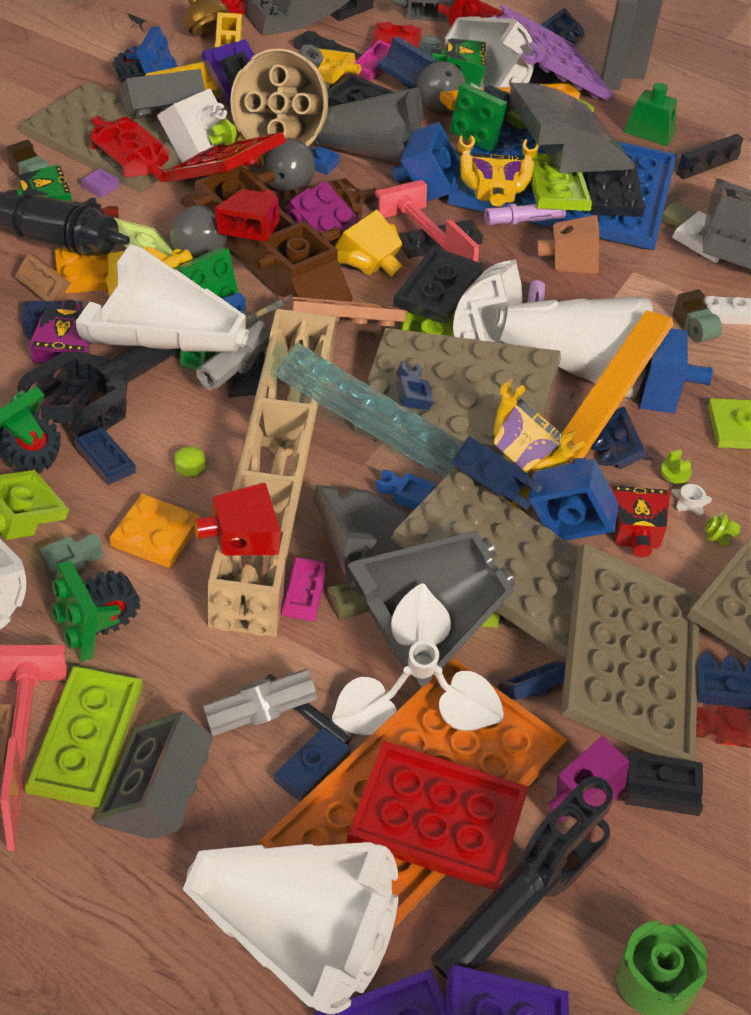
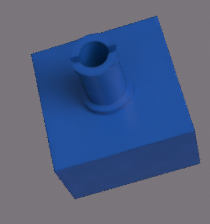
(431, 159)
(668, 372)
(575, 500)

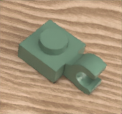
(68, 550)

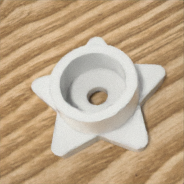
(685, 498)

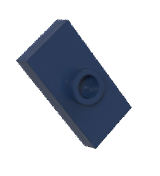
(105, 455)
(534, 682)
(311, 764)

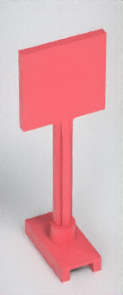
(409, 200)
(26, 666)

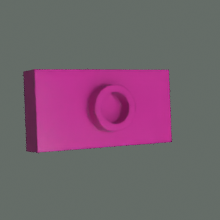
(370, 59)
(304, 589)

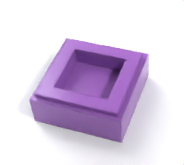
(100, 183)

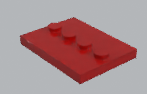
(225, 158)
(439, 815)

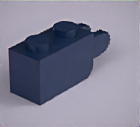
(494, 471)

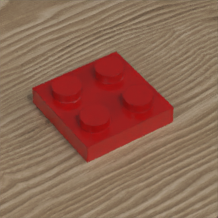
(387, 31)

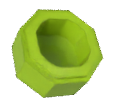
(189, 461)

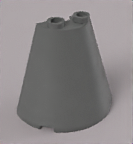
(374, 125)
(357, 525)
(457, 574)

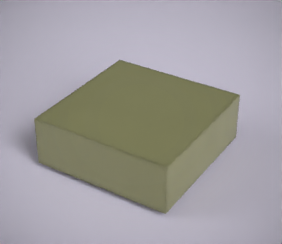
(676, 214)
(346, 601)

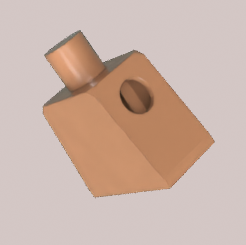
(573, 245)

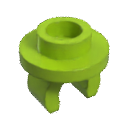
(223, 132)
(675, 469)
(719, 529)

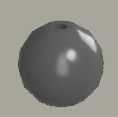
(437, 78)
(291, 164)
(196, 230)

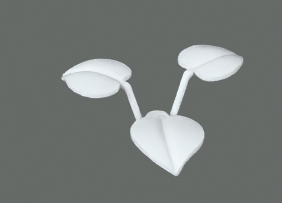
(422, 624)

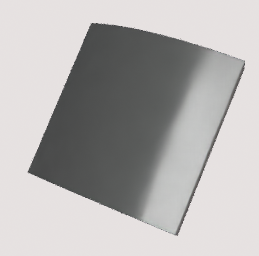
(288, 15)
(630, 40)
(567, 130)
(729, 224)

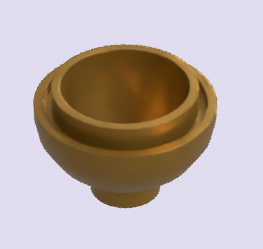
(202, 16)

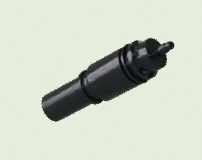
(61, 223)

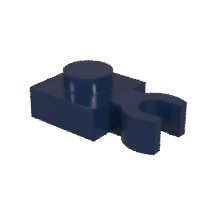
(411, 389)

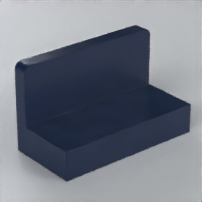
(405, 61)

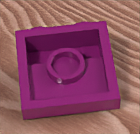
(321, 209)

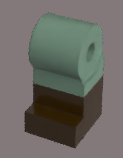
(23, 158)
(696, 317)

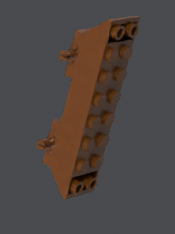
(294, 257)

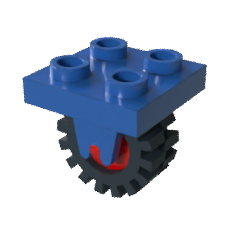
(148, 57)

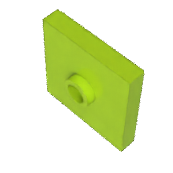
(731, 422)

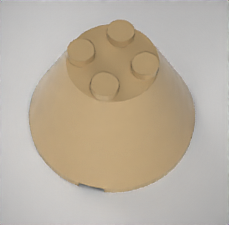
(279, 94)

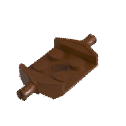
(344, 188)

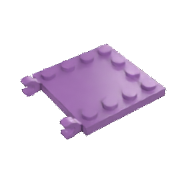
(559, 56)

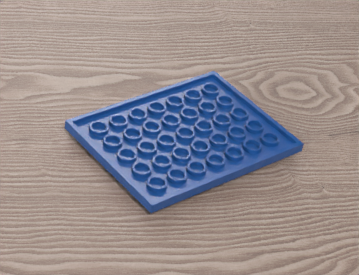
(654, 174)

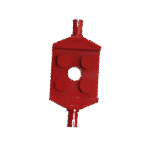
(468, 8)
(130, 146)

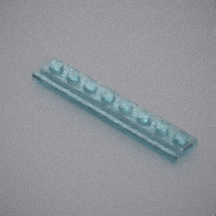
(369, 409)

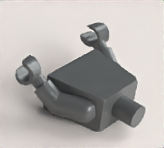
(424, 9)

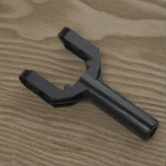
(111, 378)
(533, 879)

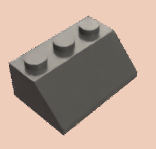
(158, 91)
(155, 777)

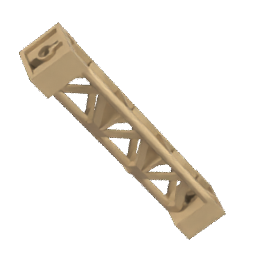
(245, 598)

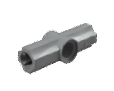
(226, 364)
(260, 702)

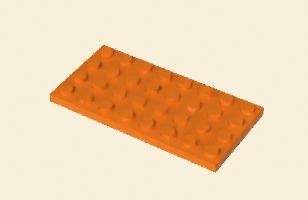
(511, 749)

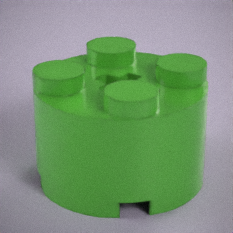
(662, 969)

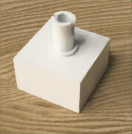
(191, 123)

